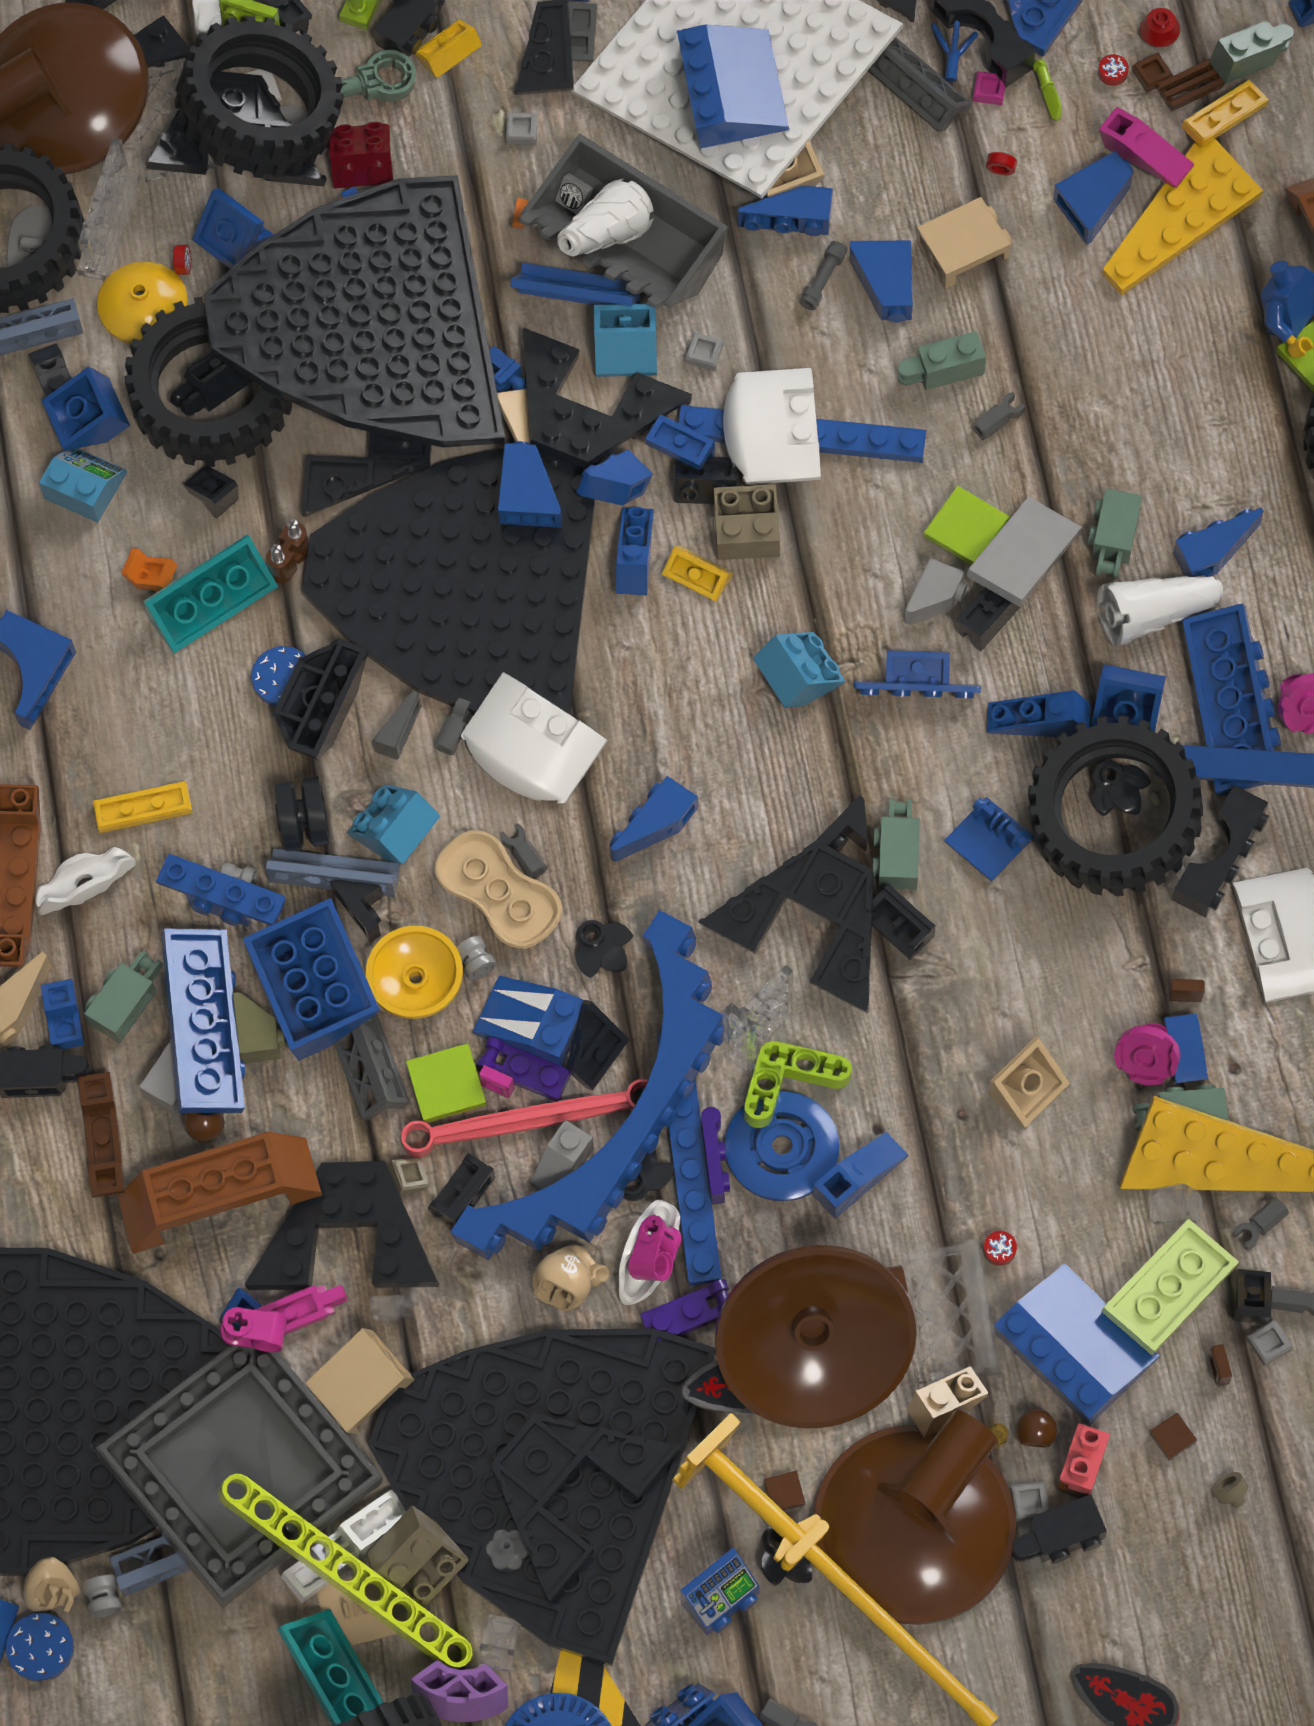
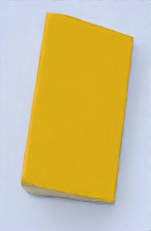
(448, 48)
(697, 573)

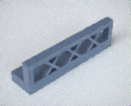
(41, 330)
(321, 870)
(151, 1571)

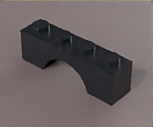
(1009, 54)
(1202, 883)

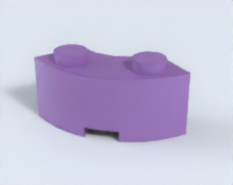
(462, 1693)

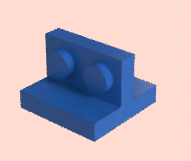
(228, 229)

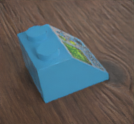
(81, 482)

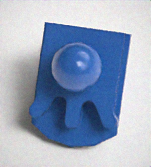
(507, 371)

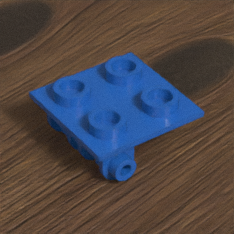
(989, 838)
(690, 1701)

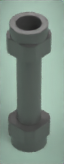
(833, 256)

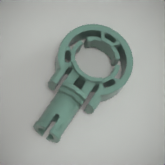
(372, 86)

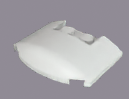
(772, 426)
(530, 743)
(1280, 931)

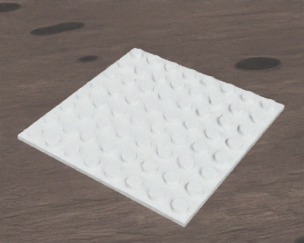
(818, 57)

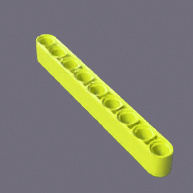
(328, 1571)

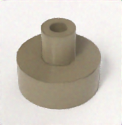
(1230, 1489)

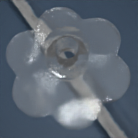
(508, 1557)

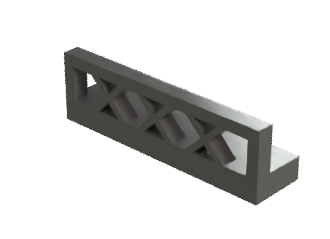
(919, 85)
(380, 1069)

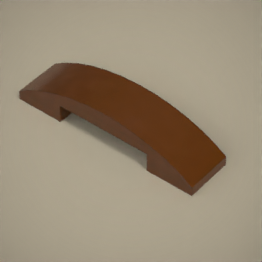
(102, 1135)

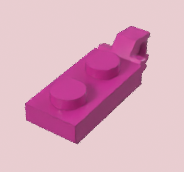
(307, 1306)

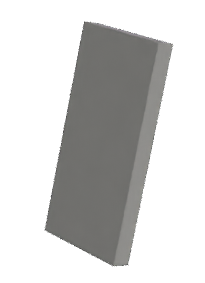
(1023, 551)

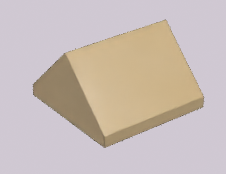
(803, 171)
(1028, 1083)

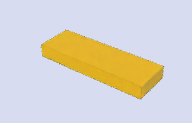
(1224, 113)
(142, 807)

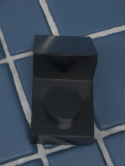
(50, 368)
(214, 489)
(849, 824)
(357, 901)
(1253, 1296)

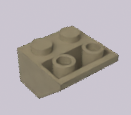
(747, 522)
(417, 1556)

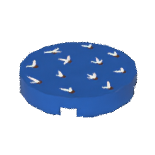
(273, 672)
(39, 1647)

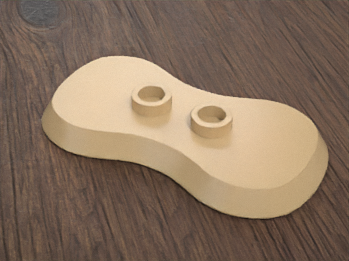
(515, 905)

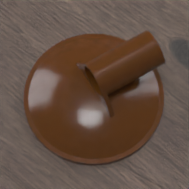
(70, 84)
(816, 1336)
(920, 1518)

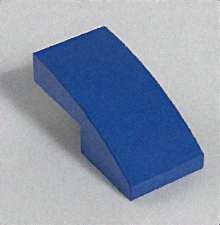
(62, 1014)
(1187, 1035)

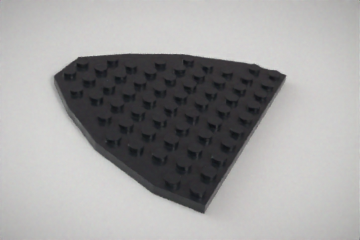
(367, 316)
(450, 590)
(77, 1366)
(464, 1410)

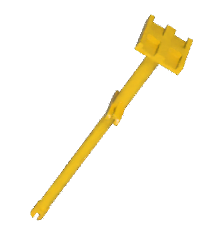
(801, 1540)

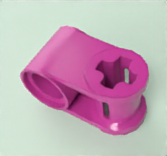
(654, 1253)
(257, 1329)

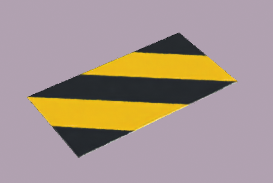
(592, 1682)

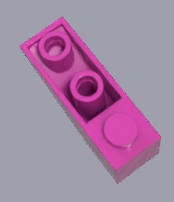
(1144, 147)

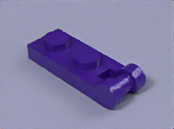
(526, 1069)
(715, 1153)
(687, 1311)

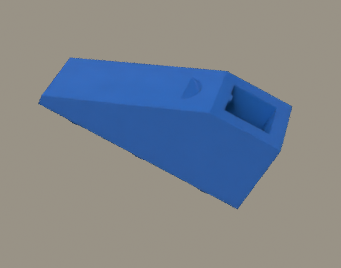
(796, 210)
(1213, 547)
(634, 551)
(1039, 715)
(662, 816)
(858, 1174)

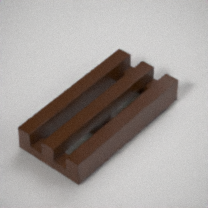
(1175, 82)

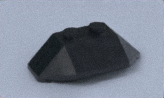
(320, 697)

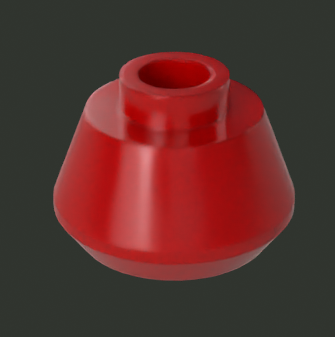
(1160, 27)

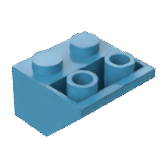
(625, 340)
(798, 668)
(394, 823)

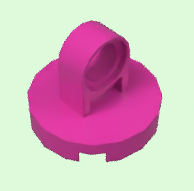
(1297, 703)
(1147, 1054)

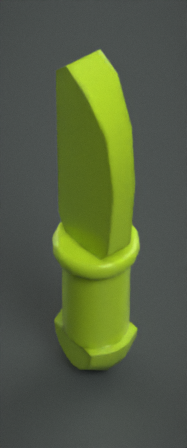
(1048, 89)

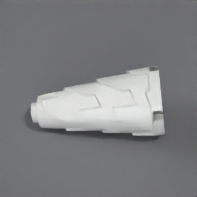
(611, 218)
(1152, 603)

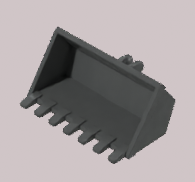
(666, 261)

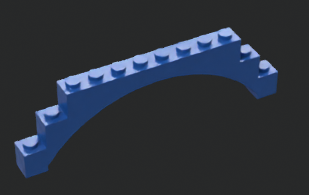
(591, 1191)

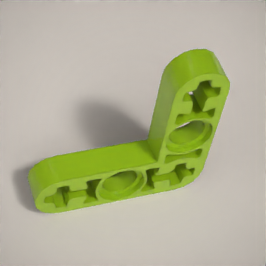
(778, 1070)

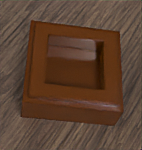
(1151, 71)
(1187, 990)
(1220, 1365)
(1173, 1436)
(785, 1490)

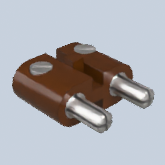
(291, 550)

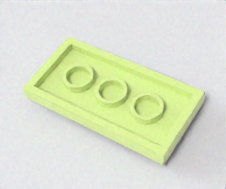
(1170, 1287)

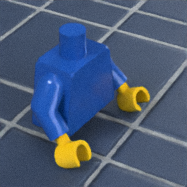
(1289, 305)

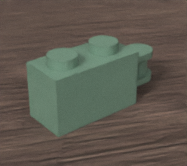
(1250, 50)
(944, 362)
(1115, 530)
(898, 847)
(123, 997)
(1203, 1099)

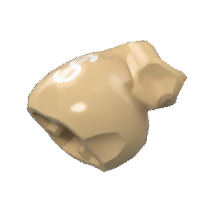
(567, 1277)

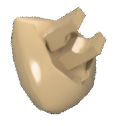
(49, 1586)

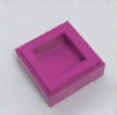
(988, 89)
(496, 1081)

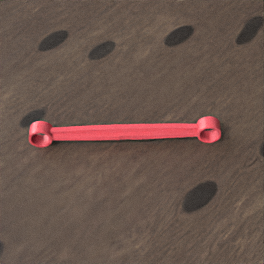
(522, 1119)

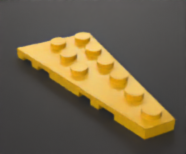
(1182, 215)
(1213, 1154)

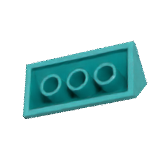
(209, 594)
(330, 1666)

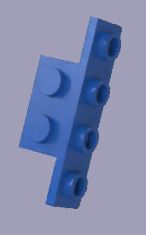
(917, 672)
(220, 894)

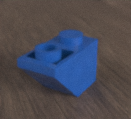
(616, 479)

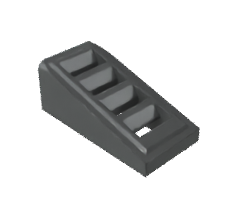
(397, 729)

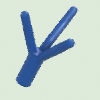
(953, 55)

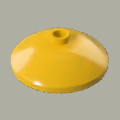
(126, 313)
(413, 953)

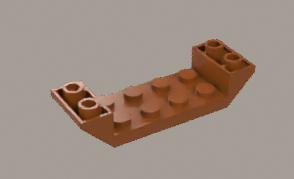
(18, 869)
(216, 1183)

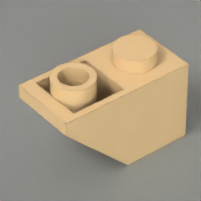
(937, 1401)

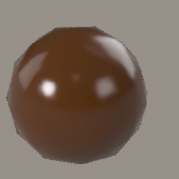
(204, 1126)
(1036, 1428)

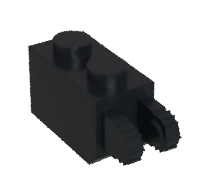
(407, 25)
(207, 385)
(38, 1071)
(1061, 1532)

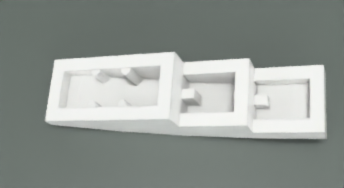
(354, 1535)

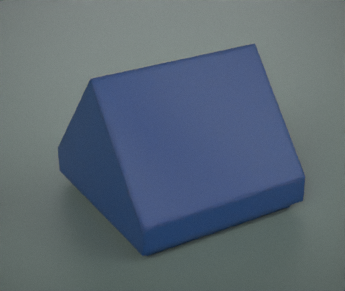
(1303, 11)
(242, 1300)

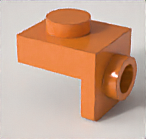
(148, 572)

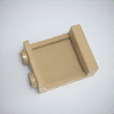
(962, 240)
(358, 1380)

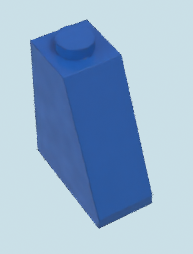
(1094, 194)
(886, 276)
(526, 489)

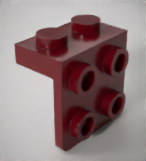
(361, 155)

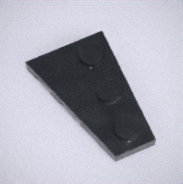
(548, 52)

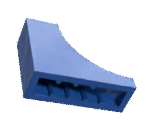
(41, 659)

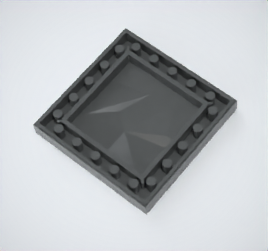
(227, 1419)

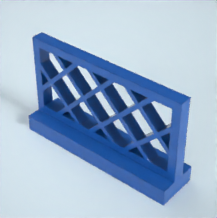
(572, 285)

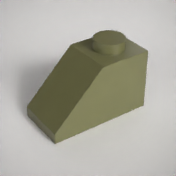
(256, 1032)

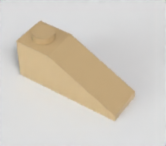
(19, 996)

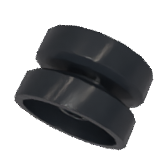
(297, 814)

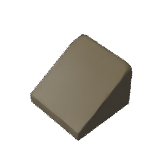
(408, 1175)

